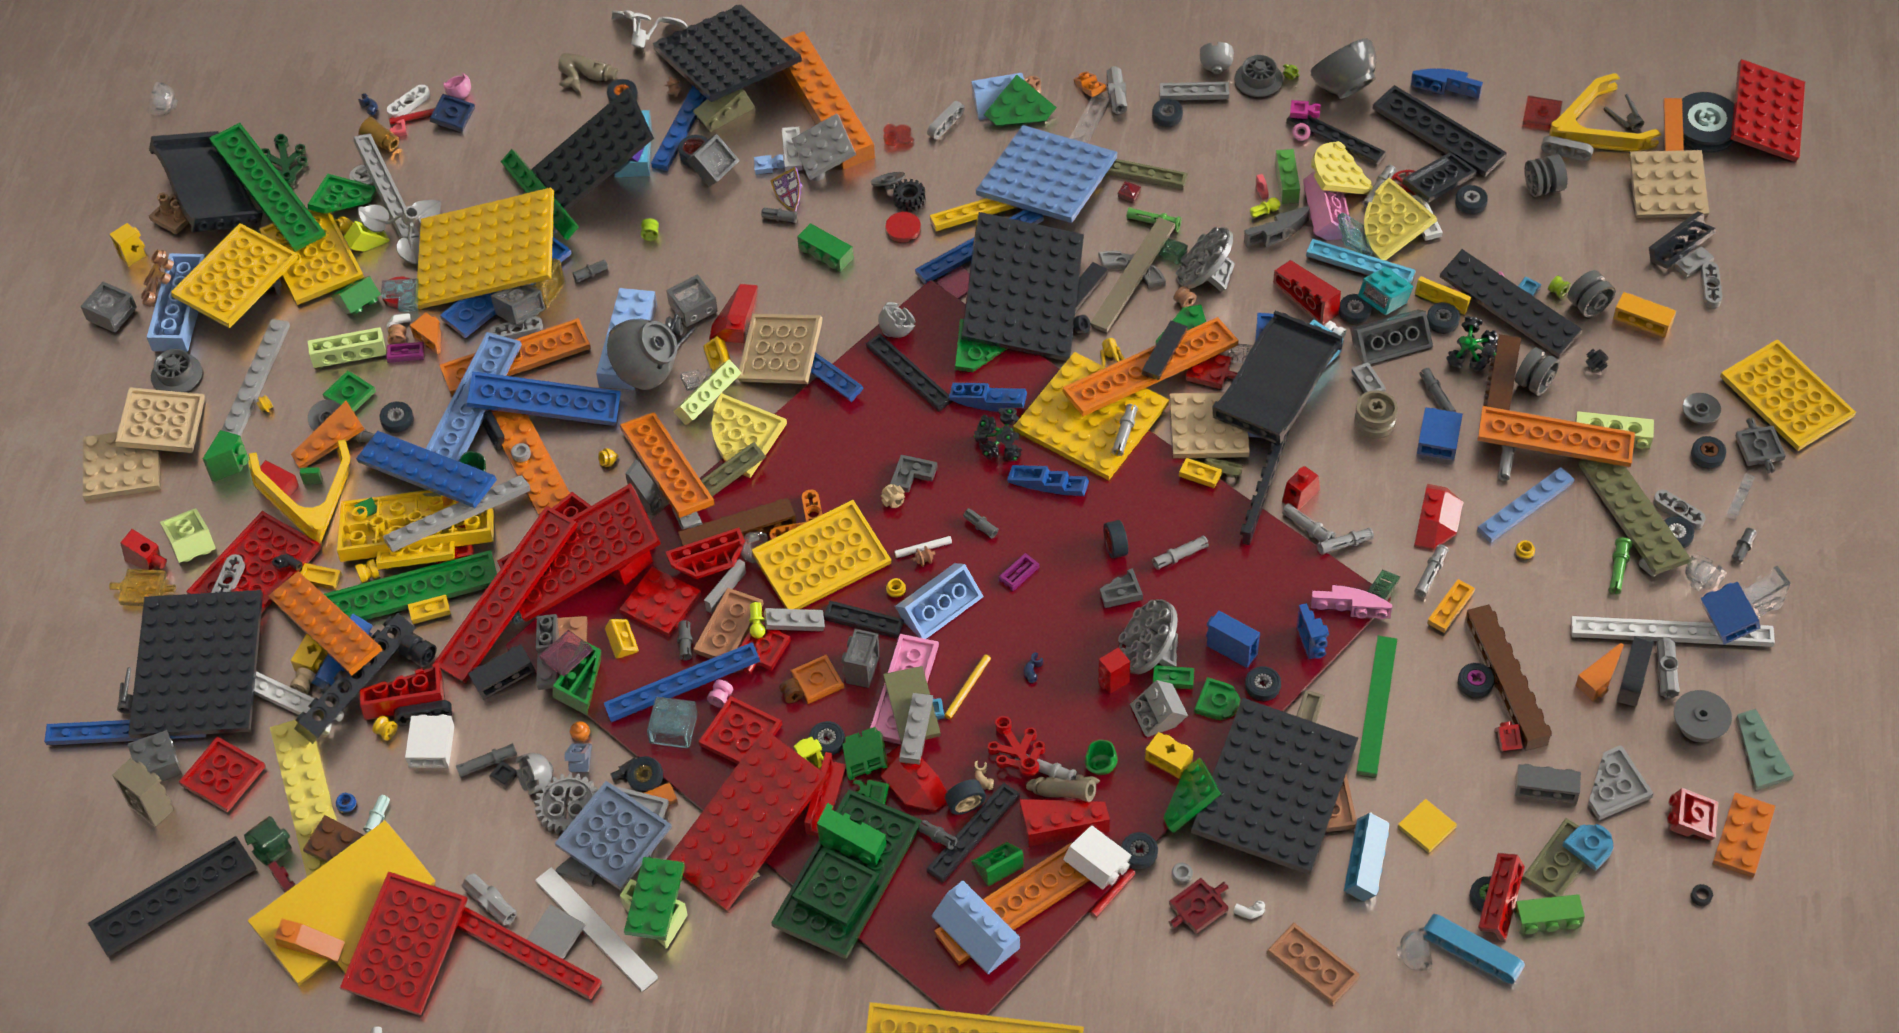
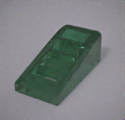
(1176, 252)
(1383, 588)

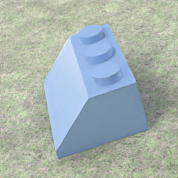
(987, 91)

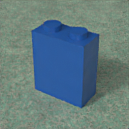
(1439, 433)
(1730, 612)
(1232, 638)

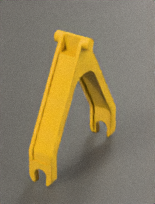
(1568, 128)
(310, 521)

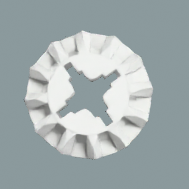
(358, 172)

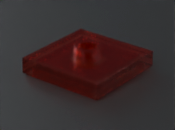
(1541, 112)

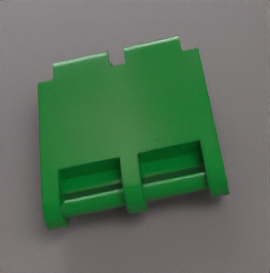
(864, 752)

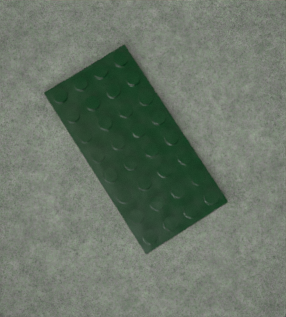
(821, 930)

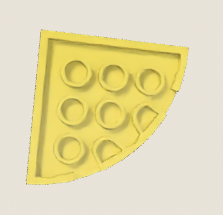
(1338, 171)
(1394, 219)
(740, 424)

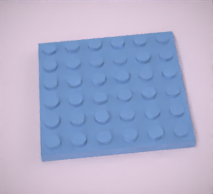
(1046, 173)

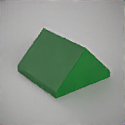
(999, 863)

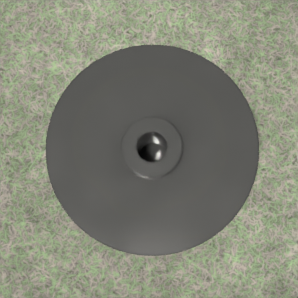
(1258, 76)
(175, 371)
(1702, 715)

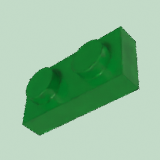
(1178, 676)

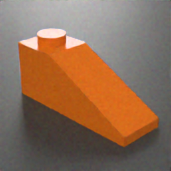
(1597, 677)
(308, 940)

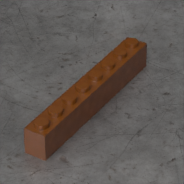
(1508, 678)

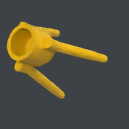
(1110, 350)

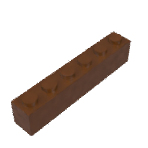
(1503, 373)
(758, 519)

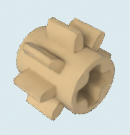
(892, 496)

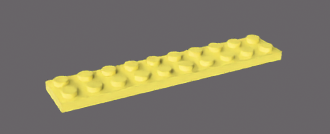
(303, 784)

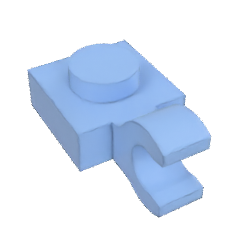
(766, 164)

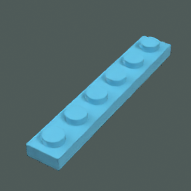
(1354, 260)

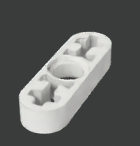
(417, 95)

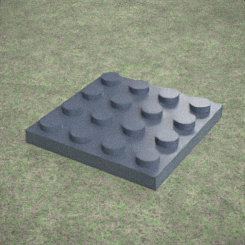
(613, 835)

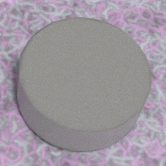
(520, 452)
(1182, 873)

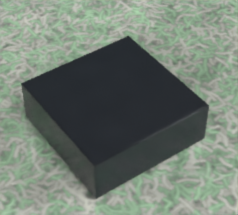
(503, 774)

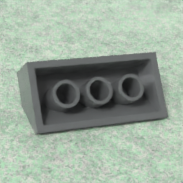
(1392, 336)

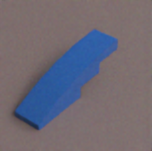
(1048, 481)

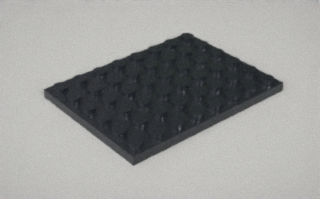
(726, 52)
(1022, 286)
(196, 664)
(1276, 785)

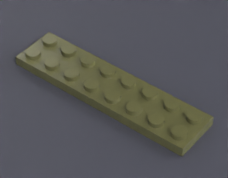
(1636, 515)

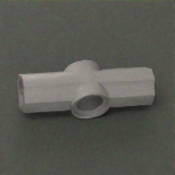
(1116, 90)
(1668, 677)
(489, 899)

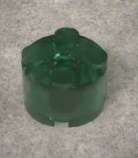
(268, 841)

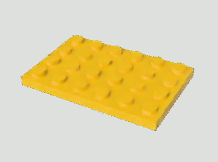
(320, 265)
(234, 275)
(1787, 394)
(821, 556)

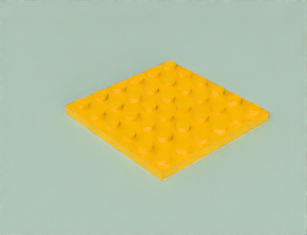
(1087, 438)

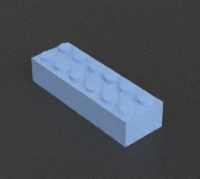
(628, 305)
(173, 320)

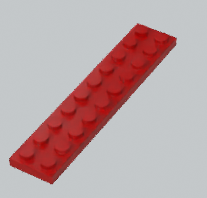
(506, 594)

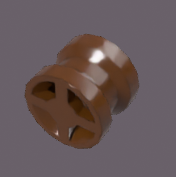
(791, 691)

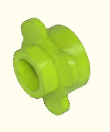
(1290, 71)

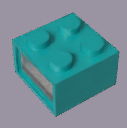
(1385, 290)

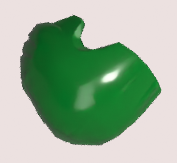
(1101, 757)

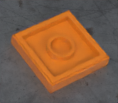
(817, 679)

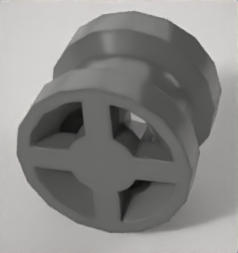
(678, 328)

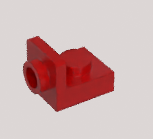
(1509, 736)

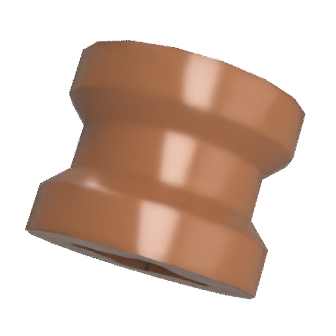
(1035, 82)
(1184, 297)
(397, 334)

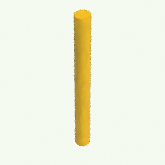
(967, 686)

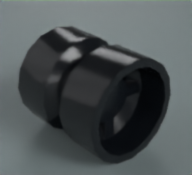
(417, 649)

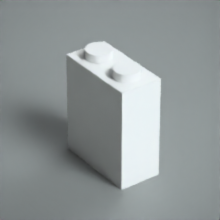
(429, 741)
(1097, 857)

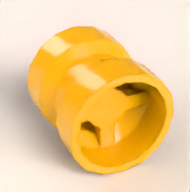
(366, 571)

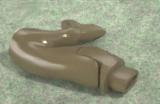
(590, 68)
(1051, 787)

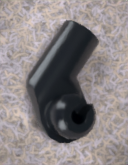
(285, 561)

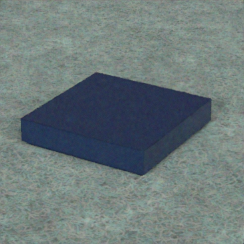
(452, 112)

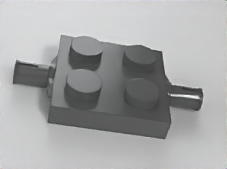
(1760, 445)

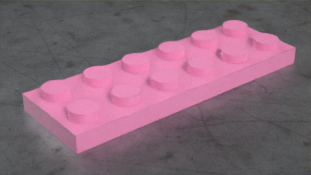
(909, 653)

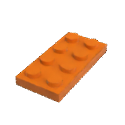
(1744, 835)

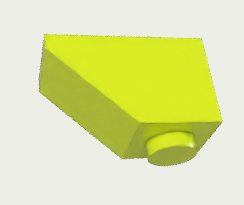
(363, 239)

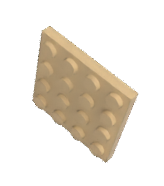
(1668, 183)
(780, 348)
(160, 420)
(1198, 433)
(117, 470)

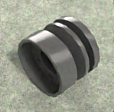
(1546, 175)

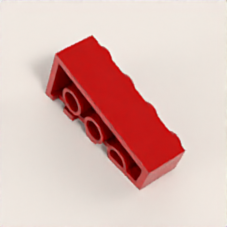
(1308, 291)
(403, 691)
(1061, 820)

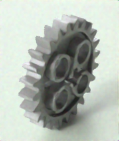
(549, 803)

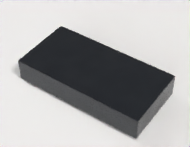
(493, 430)

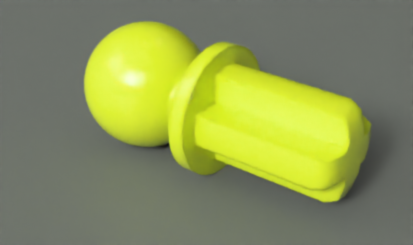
(1272, 204)
(757, 629)

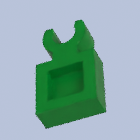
(873, 790)

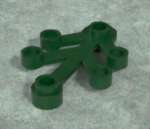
(281, 143)

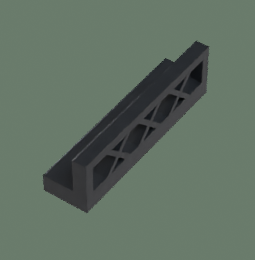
(1676, 240)

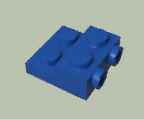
(1312, 632)

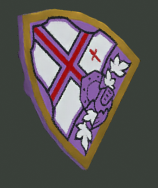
(788, 188)

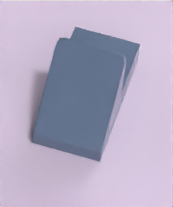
(578, 757)

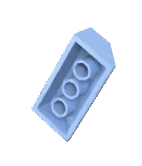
(939, 601)
(976, 927)

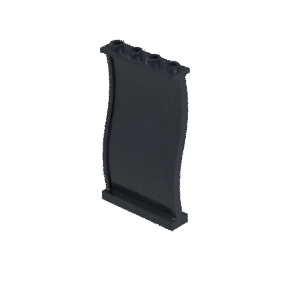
(204, 182)
(1277, 377)

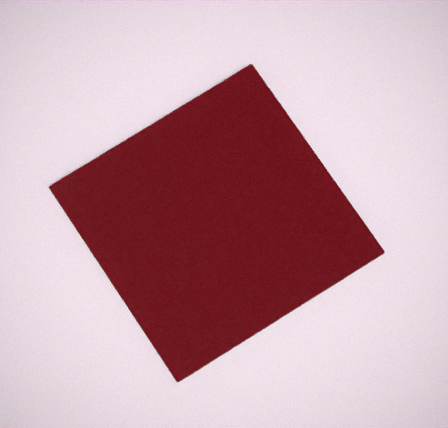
(1058, 612)

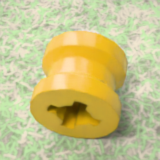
(385, 728)

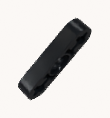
(403, 714)

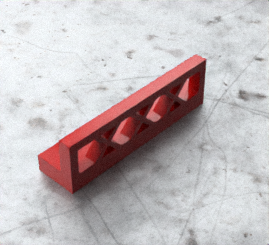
(826, 794)
(1502, 895)

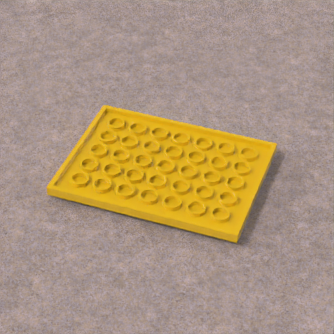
(485, 248)

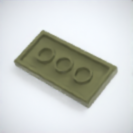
(900, 689)
(1555, 865)

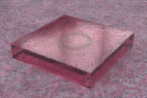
(566, 653)

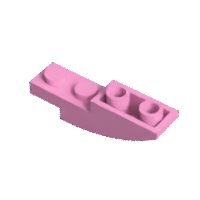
(1358, 601)

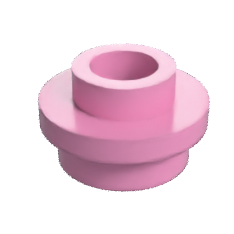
(1301, 137)

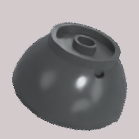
(1347, 69)
(637, 350)

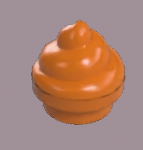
(579, 731)

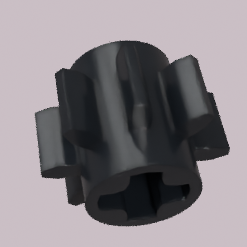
(1597, 360)

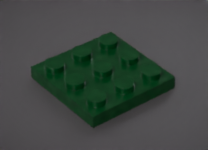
(835, 886)

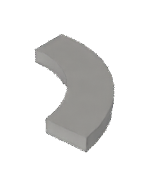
(1119, 260)

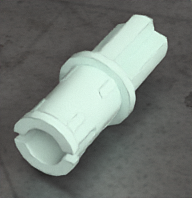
(377, 813)

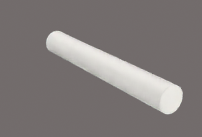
(931, 544)

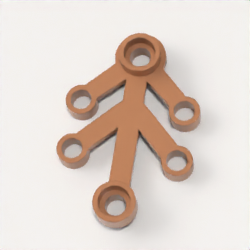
(158, 258)

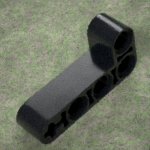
(1635, 671)

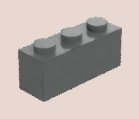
(1547, 783)

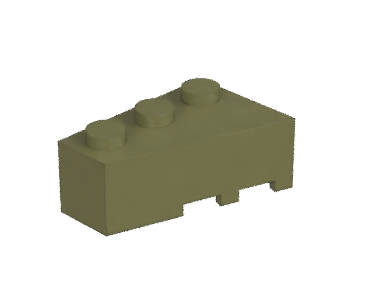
(724, 109)

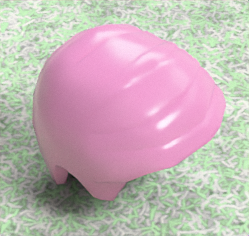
(458, 86)

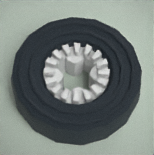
(1683, 528)

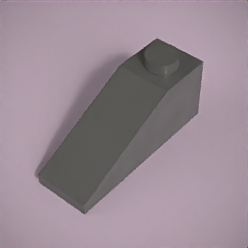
(644, 487)

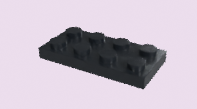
(1439, 177)

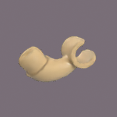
(985, 783)

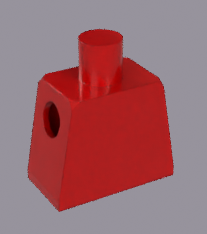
(1304, 484)
(141, 551)

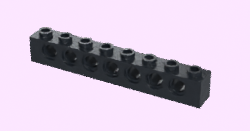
(313, 729)

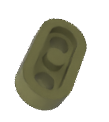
(1231, 469)

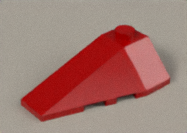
(735, 317)

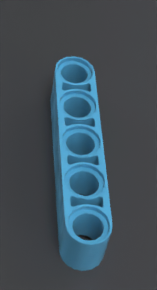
(1473, 949)

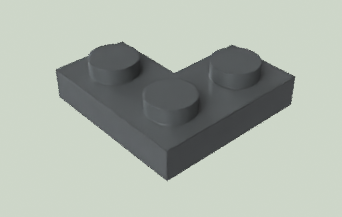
(911, 468)

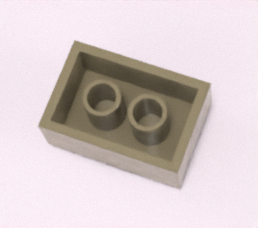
(143, 791)

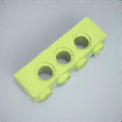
(347, 347)
(707, 392)
(1642, 427)

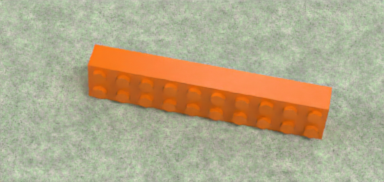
(824, 98)

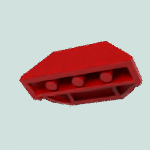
(1438, 517)
(708, 554)
(914, 783)

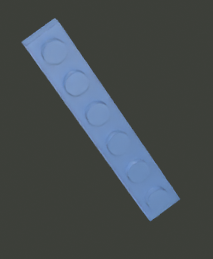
(1525, 505)

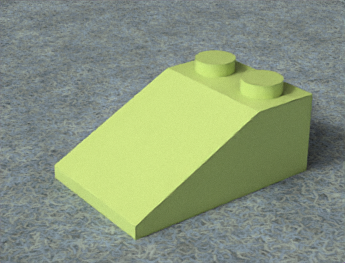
(188, 535)

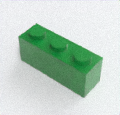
(825, 247)

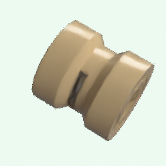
(303, 680)

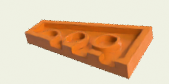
(338, 426)

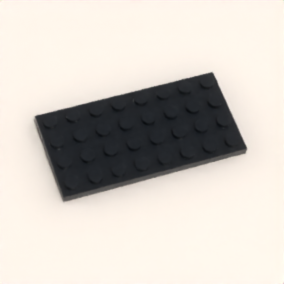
(595, 150)

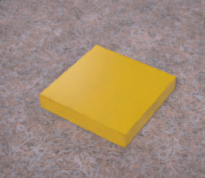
(1427, 825)

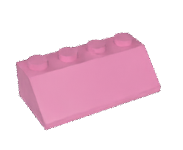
(1324, 209)

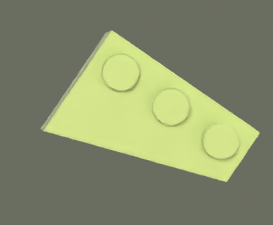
(678, 916)

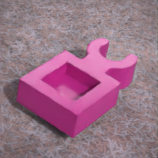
(1302, 109)

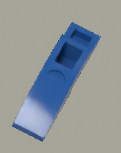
(1446, 79)
(986, 398)

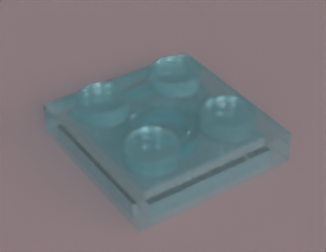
(1354, 234)

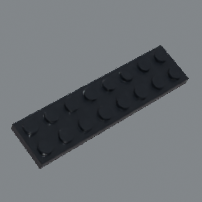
(1439, 130)
(1510, 303)
(171, 896)

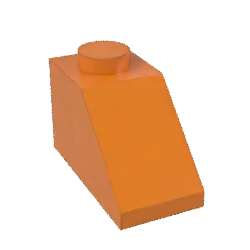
(427, 330)

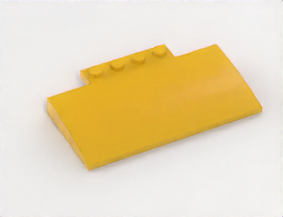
(363, 536)
(338, 898)

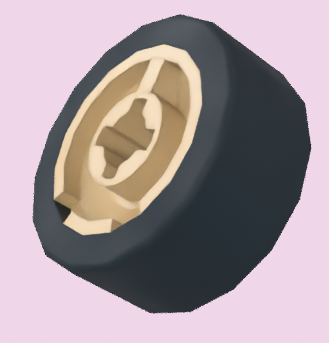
(965, 797)

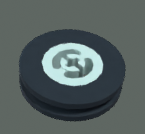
(1707, 109)

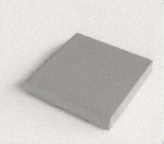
(556, 931)

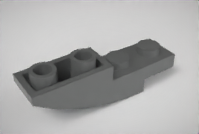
(1283, 227)
(546, 634)

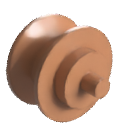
(673, 86)
(923, 556)

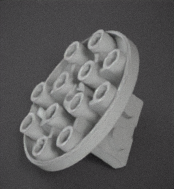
(1208, 260)
(1151, 637)

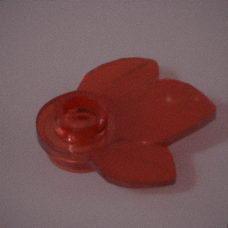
(895, 135)

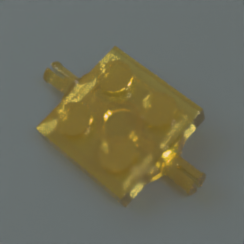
(139, 584)

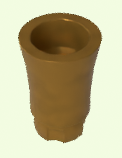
(380, 135)

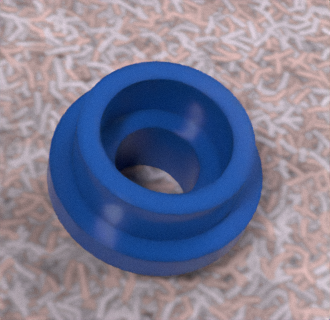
(343, 798)

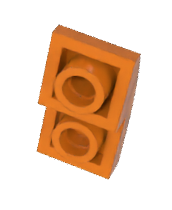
(1088, 83)

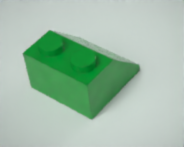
(357, 295)
(225, 456)

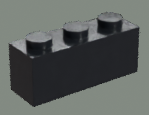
(501, 671)

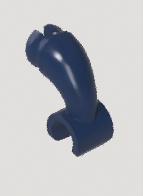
(365, 101)
(1029, 672)

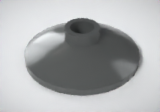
(888, 180)
(1703, 402)
(320, 412)

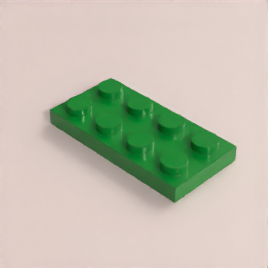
(654, 898)

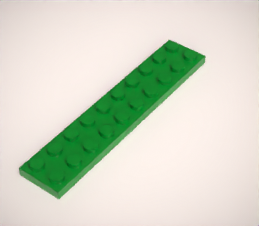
(267, 187)
(397, 591)

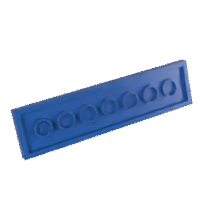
(473, 312)
(543, 398)
(426, 469)

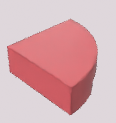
(399, 129)
(1261, 186)

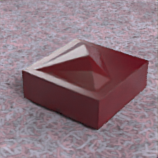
(1129, 191)

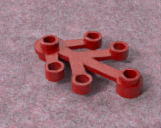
(1027, 765)

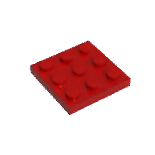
(660, 601)
(737, 729)
(222, 774)

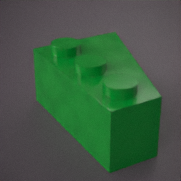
(578, 684)
(850, 838)

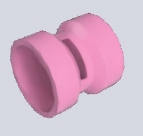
(720, 692)

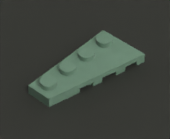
(1763, 754)

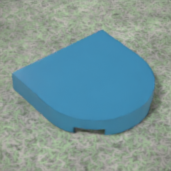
(1590, 844)

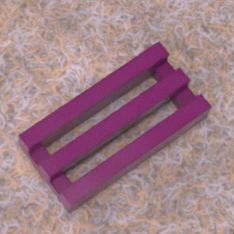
(406, 352)
(1019, 579)

